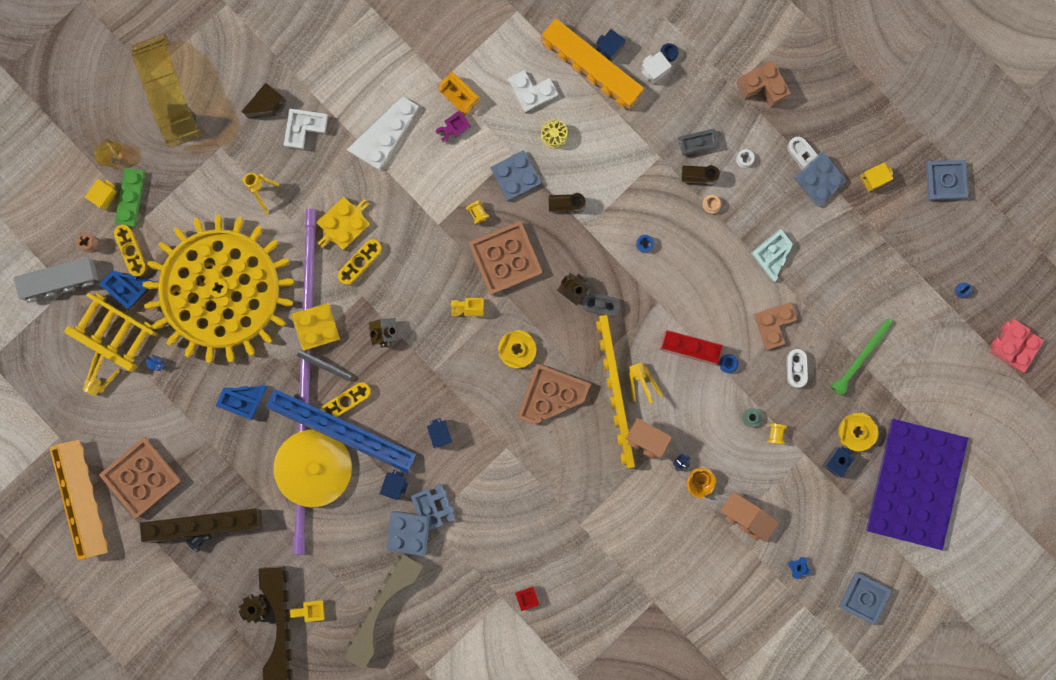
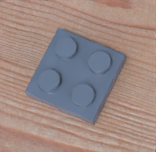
(515, 175)
(820, 179)
(946, 180)
(408, 533)
(864, 598)

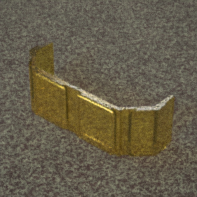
(164, 91)

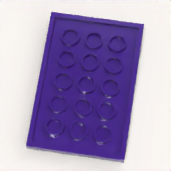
(917, 484)

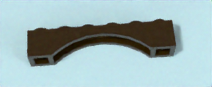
(201, 525)
(273, 584)

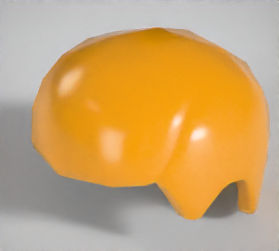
(701, 482)

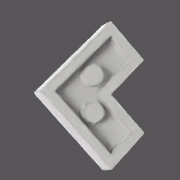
(529, 95)
(300, 122)

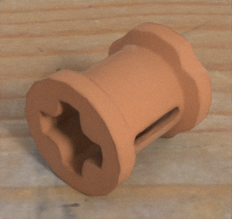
(92, 241)

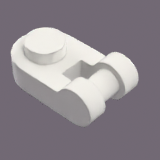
(797, 148)

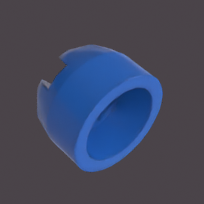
(960, 287)

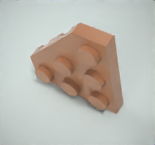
(551, 394)

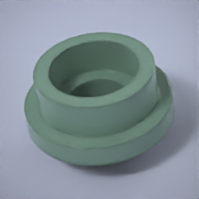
(745, 417)

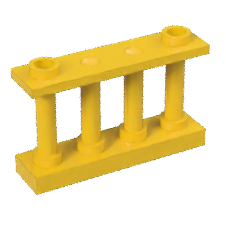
(94, 341)

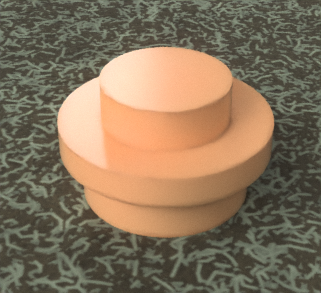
(711, 204)

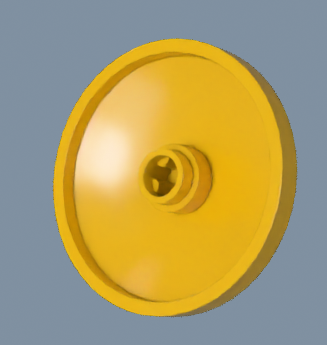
(312, 468)

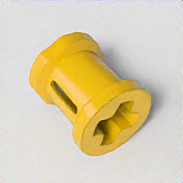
(477, 212)
(777, 434)

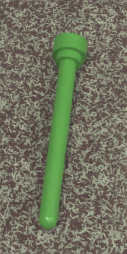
(841, 385)

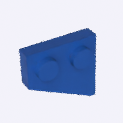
(124, 288)
(242, 400)

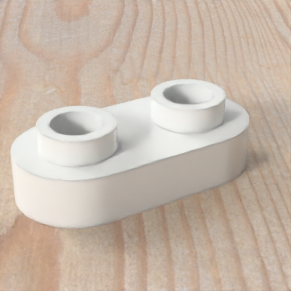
(797, 368)

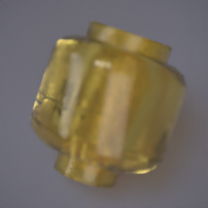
(107, 152)

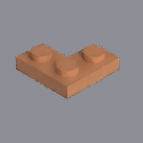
(769, 322)

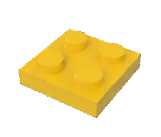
(315, 326)

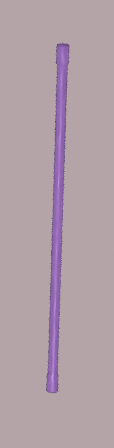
(310, 224)

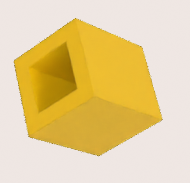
(877, 177)
(101, 194)

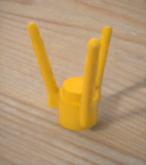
(254, 184)
(638, 372)
(92, 384)

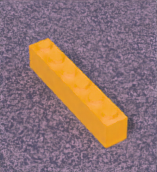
(591, 64)
(78, 499)

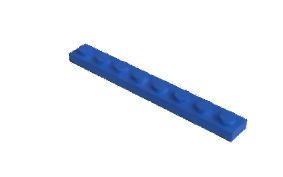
(340, 430)

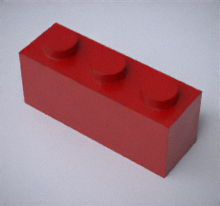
(691, 347)

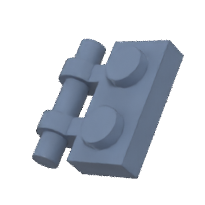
(426, 506)

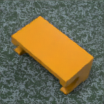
(458, 93)

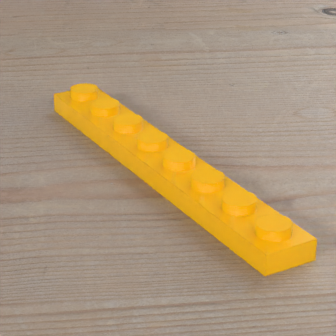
(613, 383)

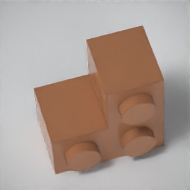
(765, 80)
(648, 439)
(749, 517)

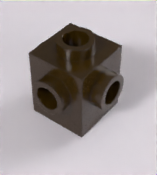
(574, 288)
(383, 332)
(260, 605)

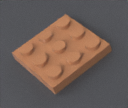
(505, 258)
(140, 478)

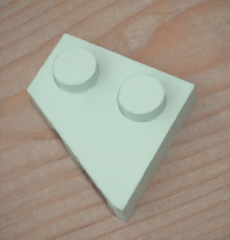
(773, 253)

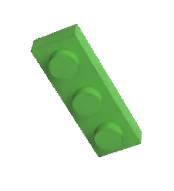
(130, 197)

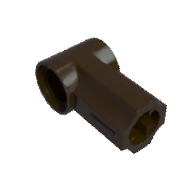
(696, 174)
(563, 203)

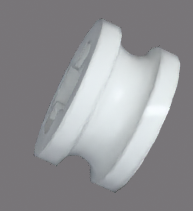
(739, 160)

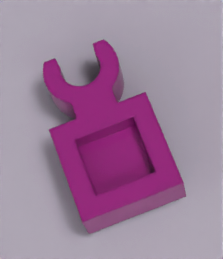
(455, 125)

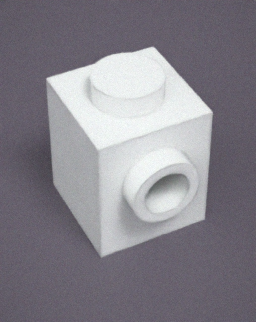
(655, 67)

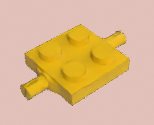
(343, 223)

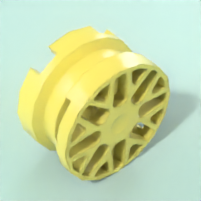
(554, 134)

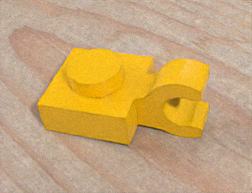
(470, 307)
(312, 611)

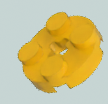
(512, 339)
(864, 441)

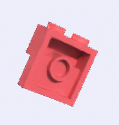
(1016, 345)

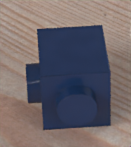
(610, 44)
(439, 433)
(839, 461)
(394, 485)

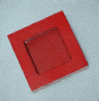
(527, 598)

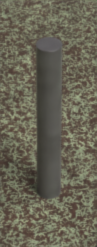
(324, 365)

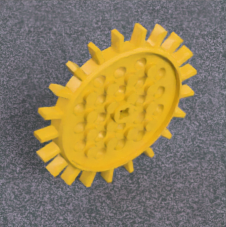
(203, 244)

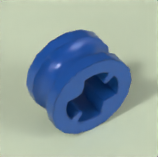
(640, 247)

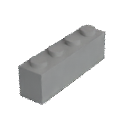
(56, 279)

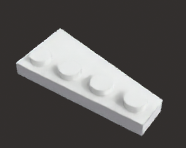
(384, 134)

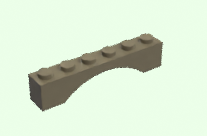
(364, 645)

